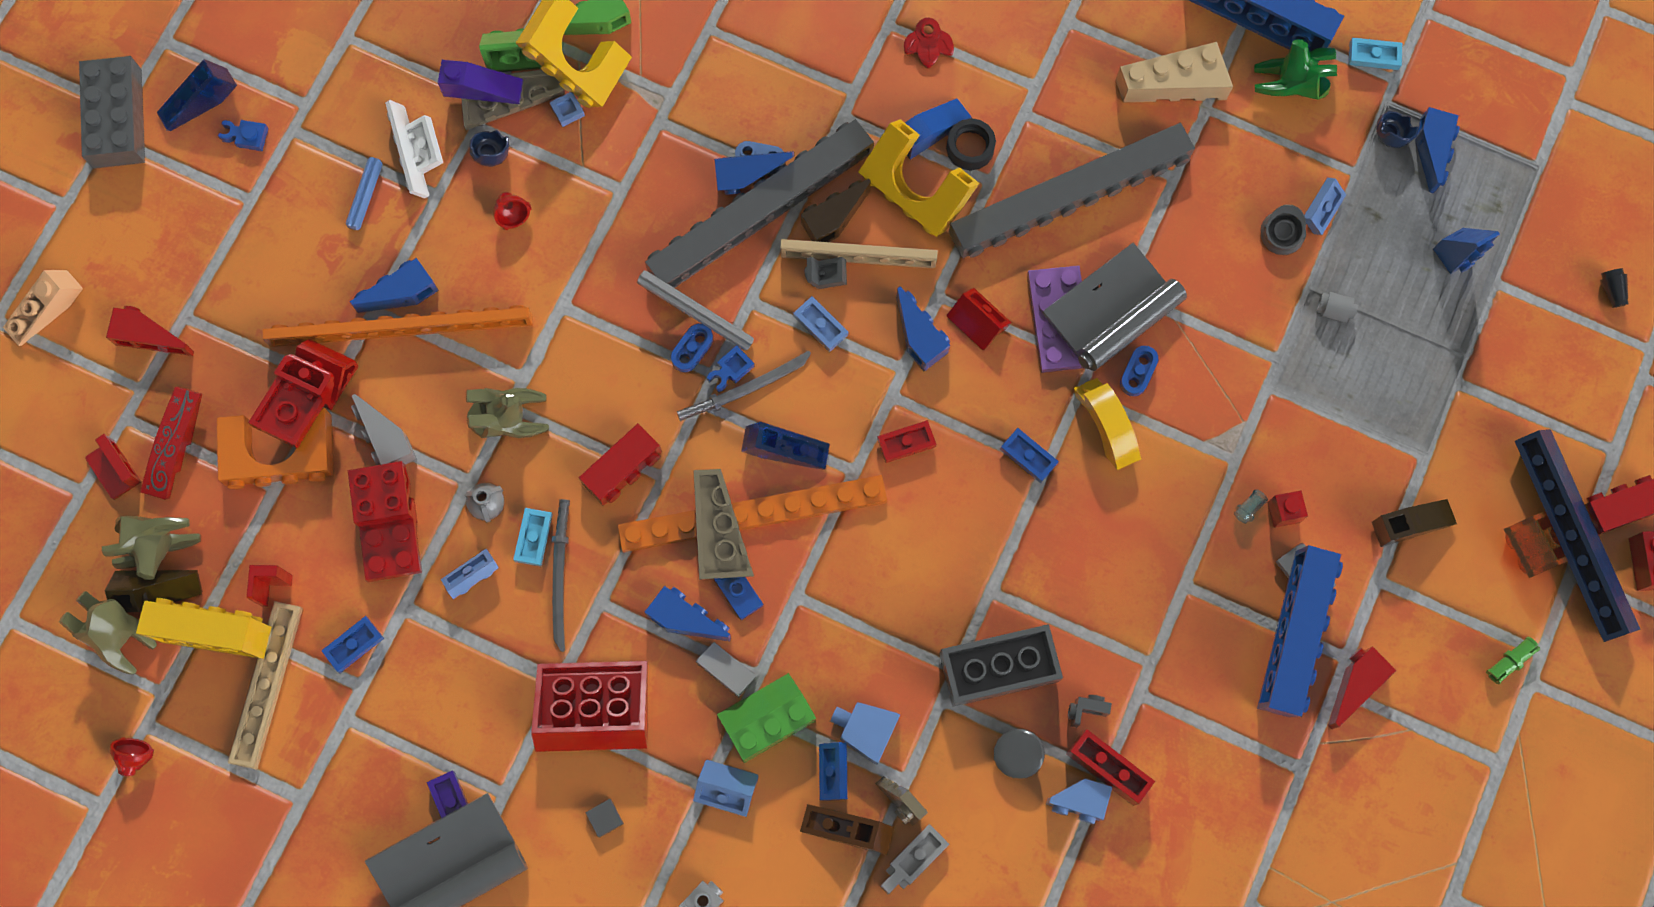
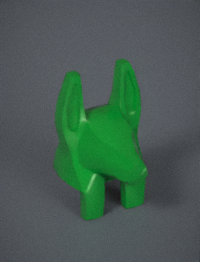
(1299, 72)

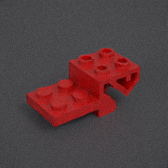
(300, 391)
(385, 520)

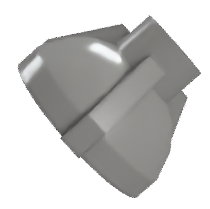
(490, 507)

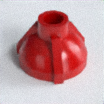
(511, 211)
(130, 755)

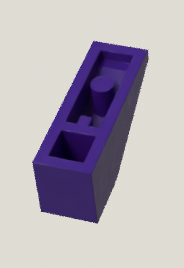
(476, 82)

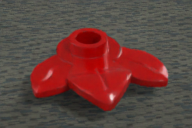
(928, 45)

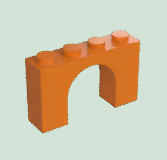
(239, 467)

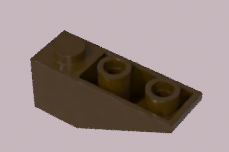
(829, 218)
(1413, 522)
(132, 590)

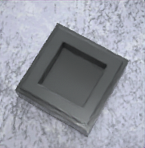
(604, 818)

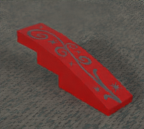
(170, 442)

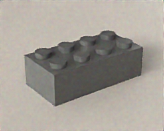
(111, 112)
(1000, 665)

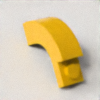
(1112, 422)

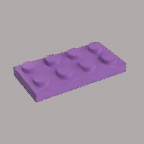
(1046, 288)

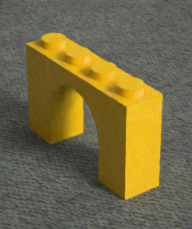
(543, 43)
(885, 172)

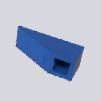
(1434, 144)
(1464, 248)
(402, 288)
(922, 339)
(679, 617)

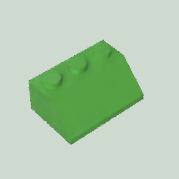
(503, 54)
(766, 717)

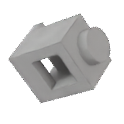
(709, 890)

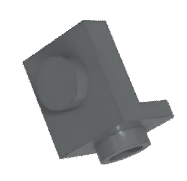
(826, 272)
(1092, 705)

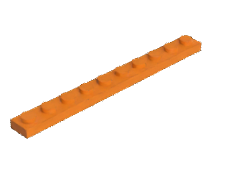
(395, 327)
(758, 512)

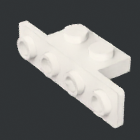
(416, 147)

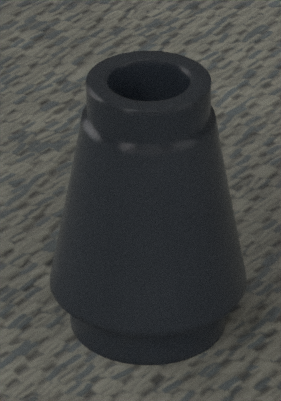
(1616, 287)

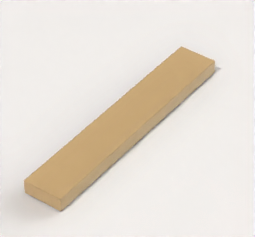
(859, 253)
(265, 687)

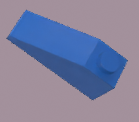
(935, 124)
(741, 171)

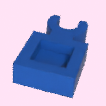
(246, 135)
(733, 366)

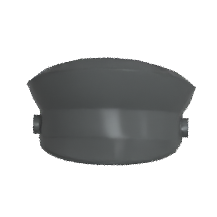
(1284, 230)
(1019, 753)

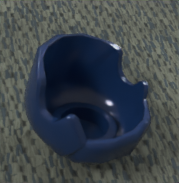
(1395, 129)
(489, 148)

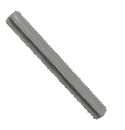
(695, 310)

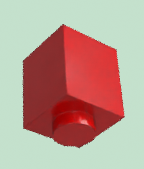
(1287, 509)

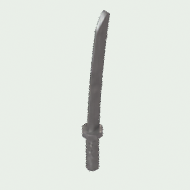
(745, 389)
(560, 541)

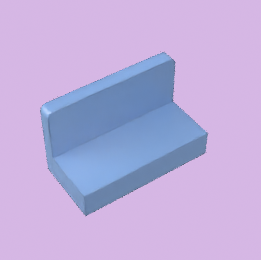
(725, 788)

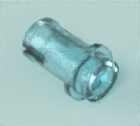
(1250, 506)

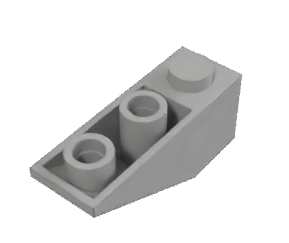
(387, 438)

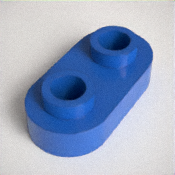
(690, 348)
(1138, 372)

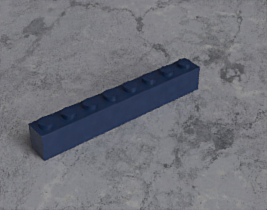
(1577, 535)

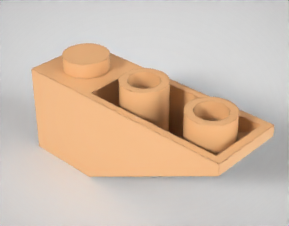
(42, 304)

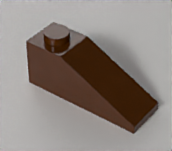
(847, 829)

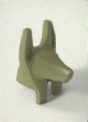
(501, 412)
(147, 542)
(106, 630)

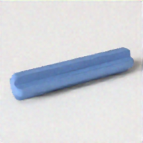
(364, 193)

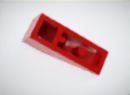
(135, 330)
(1360, 680)

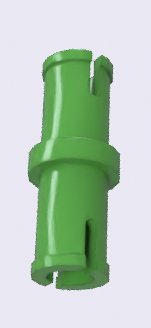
(1513, 660)

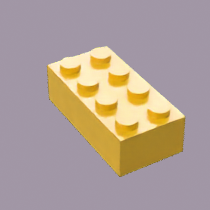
(204, 628)

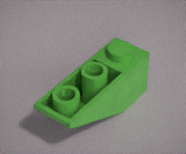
(598, 17)

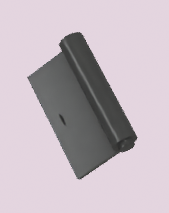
(1109, 318)
(461, 865)

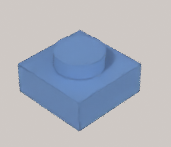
(567, 109)

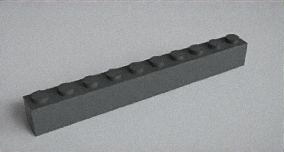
(1071, 190)
(760, 205)

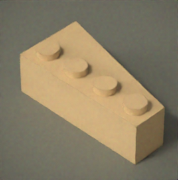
(1176, 76)

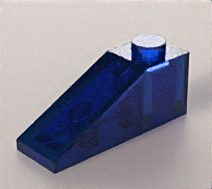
(200, 92)
(784, 446)

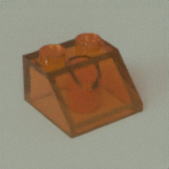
(1535, 544)

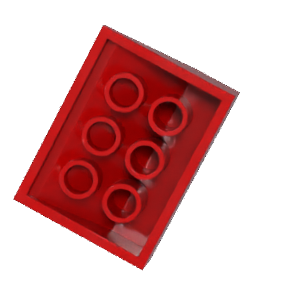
(590, 706)

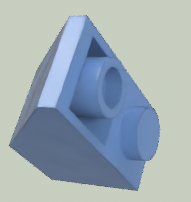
(1084, 798)

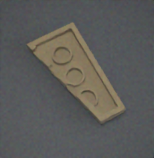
(536, 89)
(718, 534)
(907, 805)

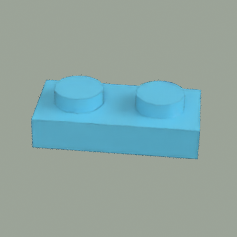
(1375, 53)
(533, 537)

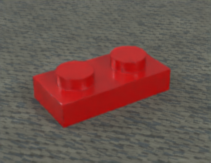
(906, 441)

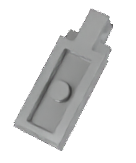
(914, 859)

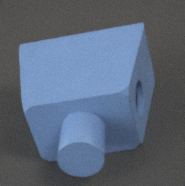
(866, 729)

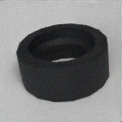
(973, 126)

